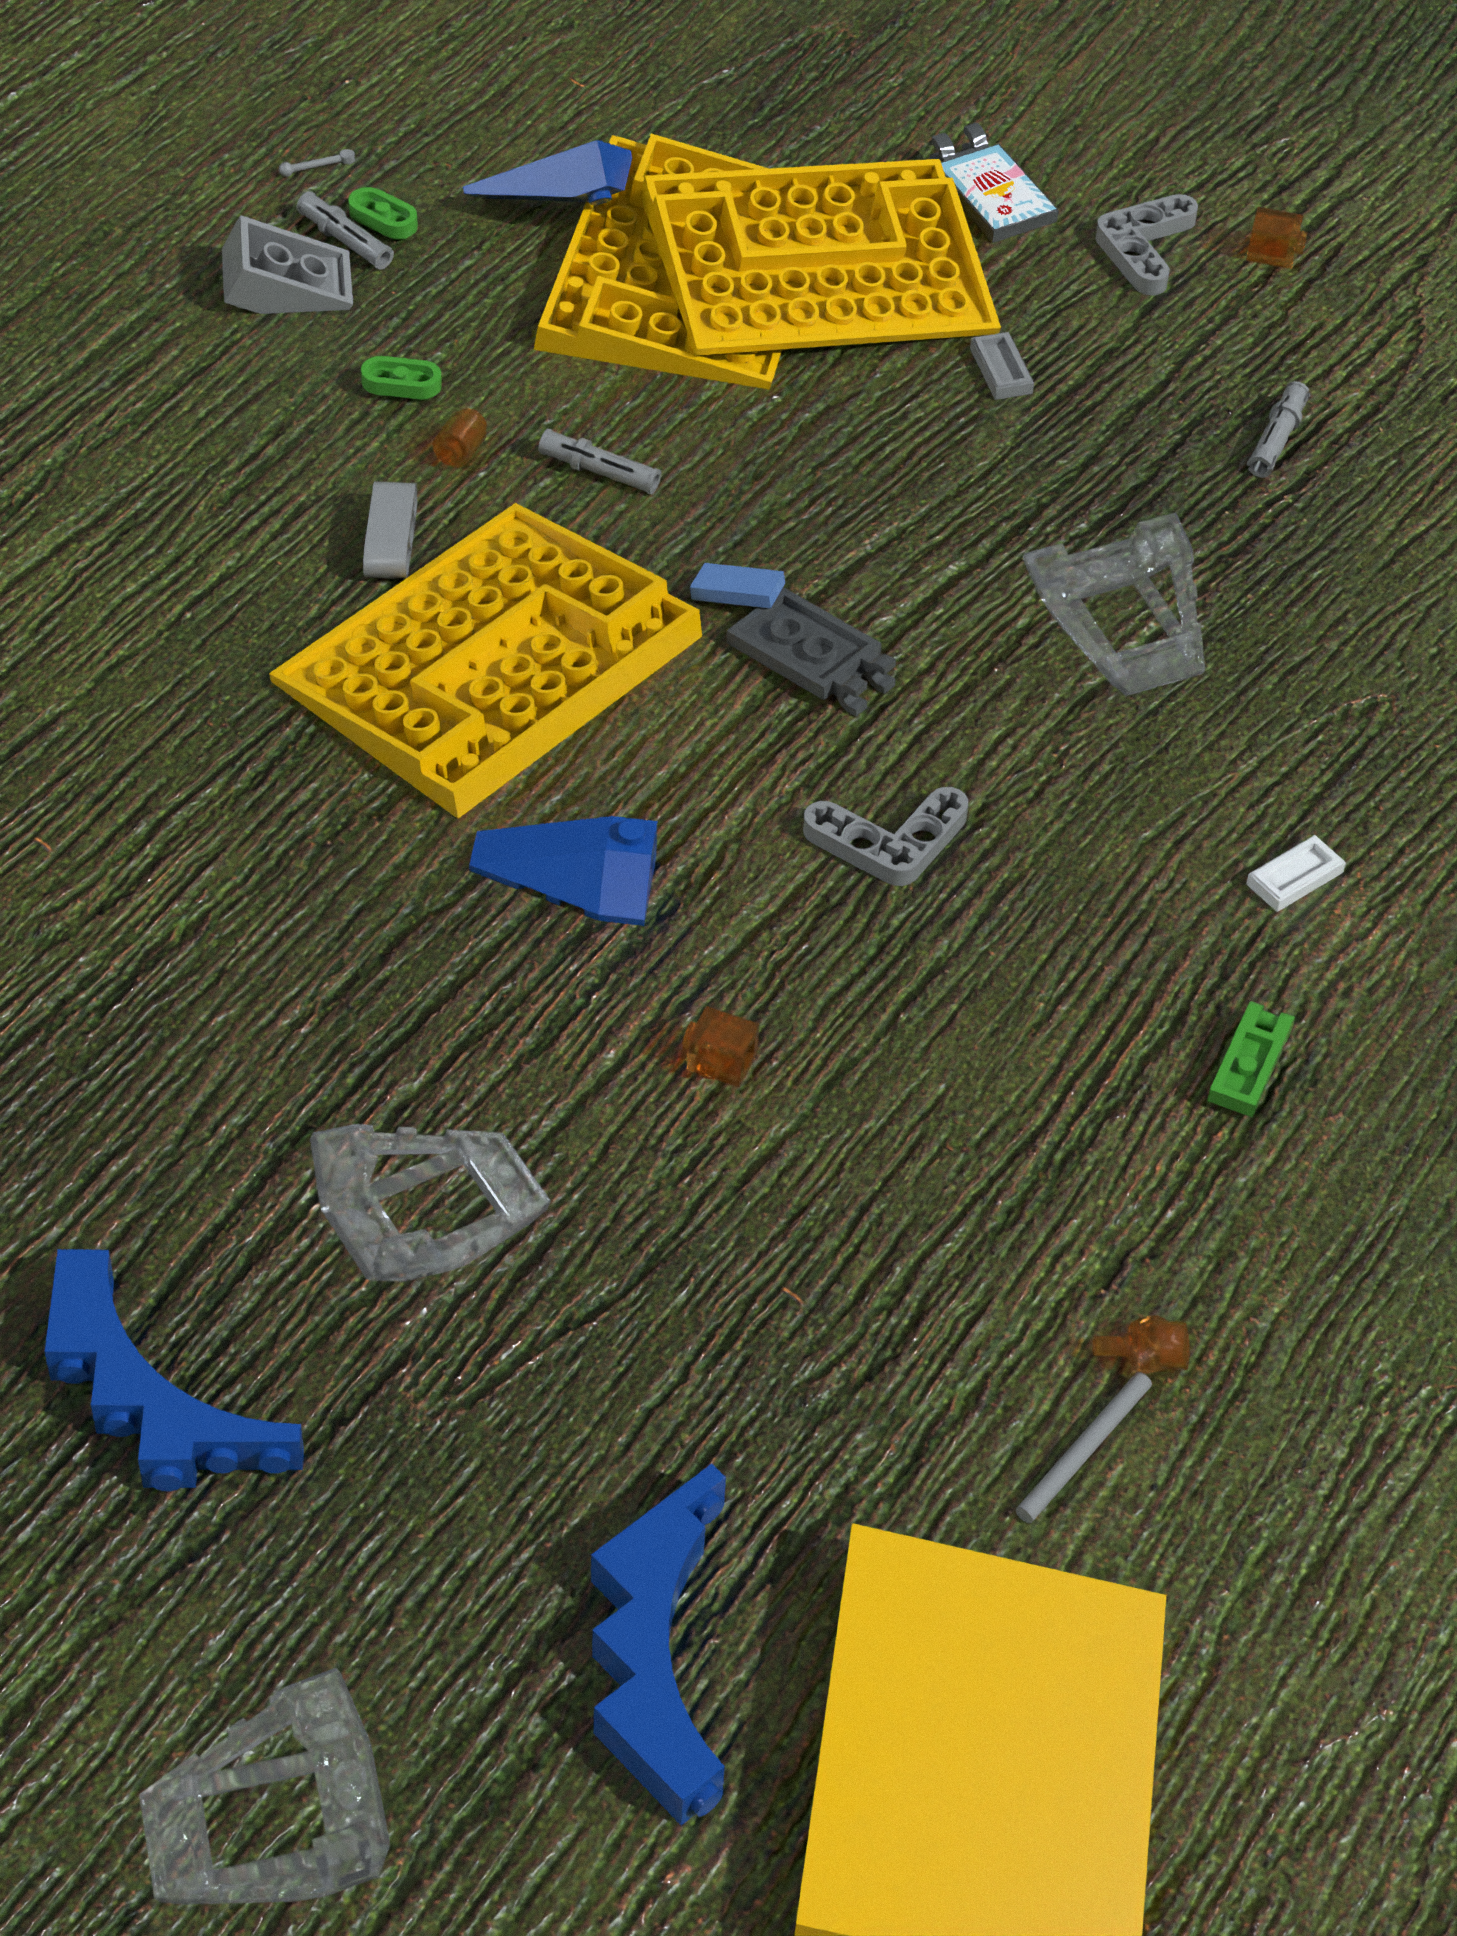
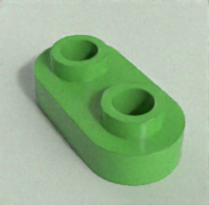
(383, 213)
(401, 377)

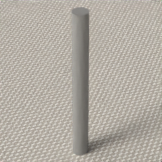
(1083, 1447)

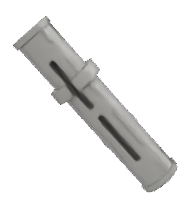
(333, 222)
(1284, 419)
(585, 456)

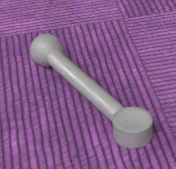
(345, 156)

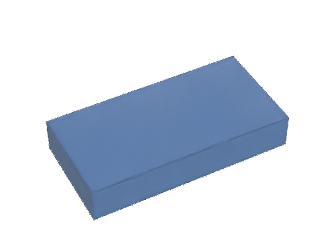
(737, 585)

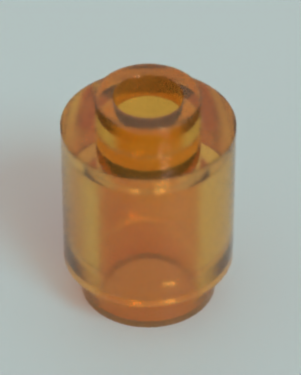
(460, 438)

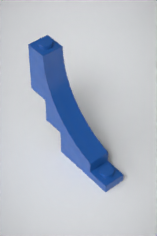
(645, 1717)

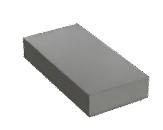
(1001, 365)

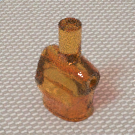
(1149, 1345)

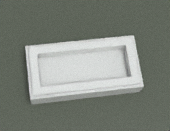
(1295, 873)

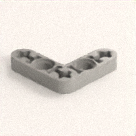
(1123, 232)
(897, 846)

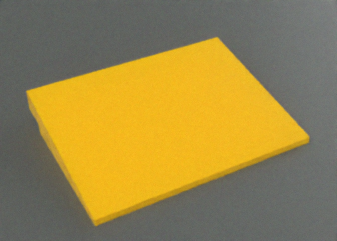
(818, 256)
(614, 289)
(490, 656)
(982, 1749)

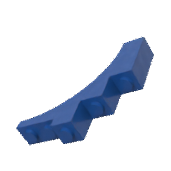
(133, 1398)

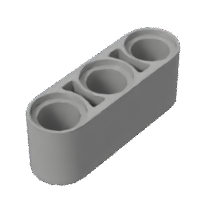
(390, 530)

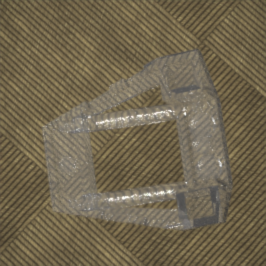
(1151, 547)
(343, 1169)
(348, 1792)

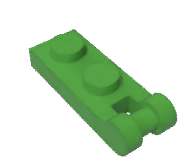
(1250, 1059)

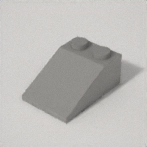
(283, 271)

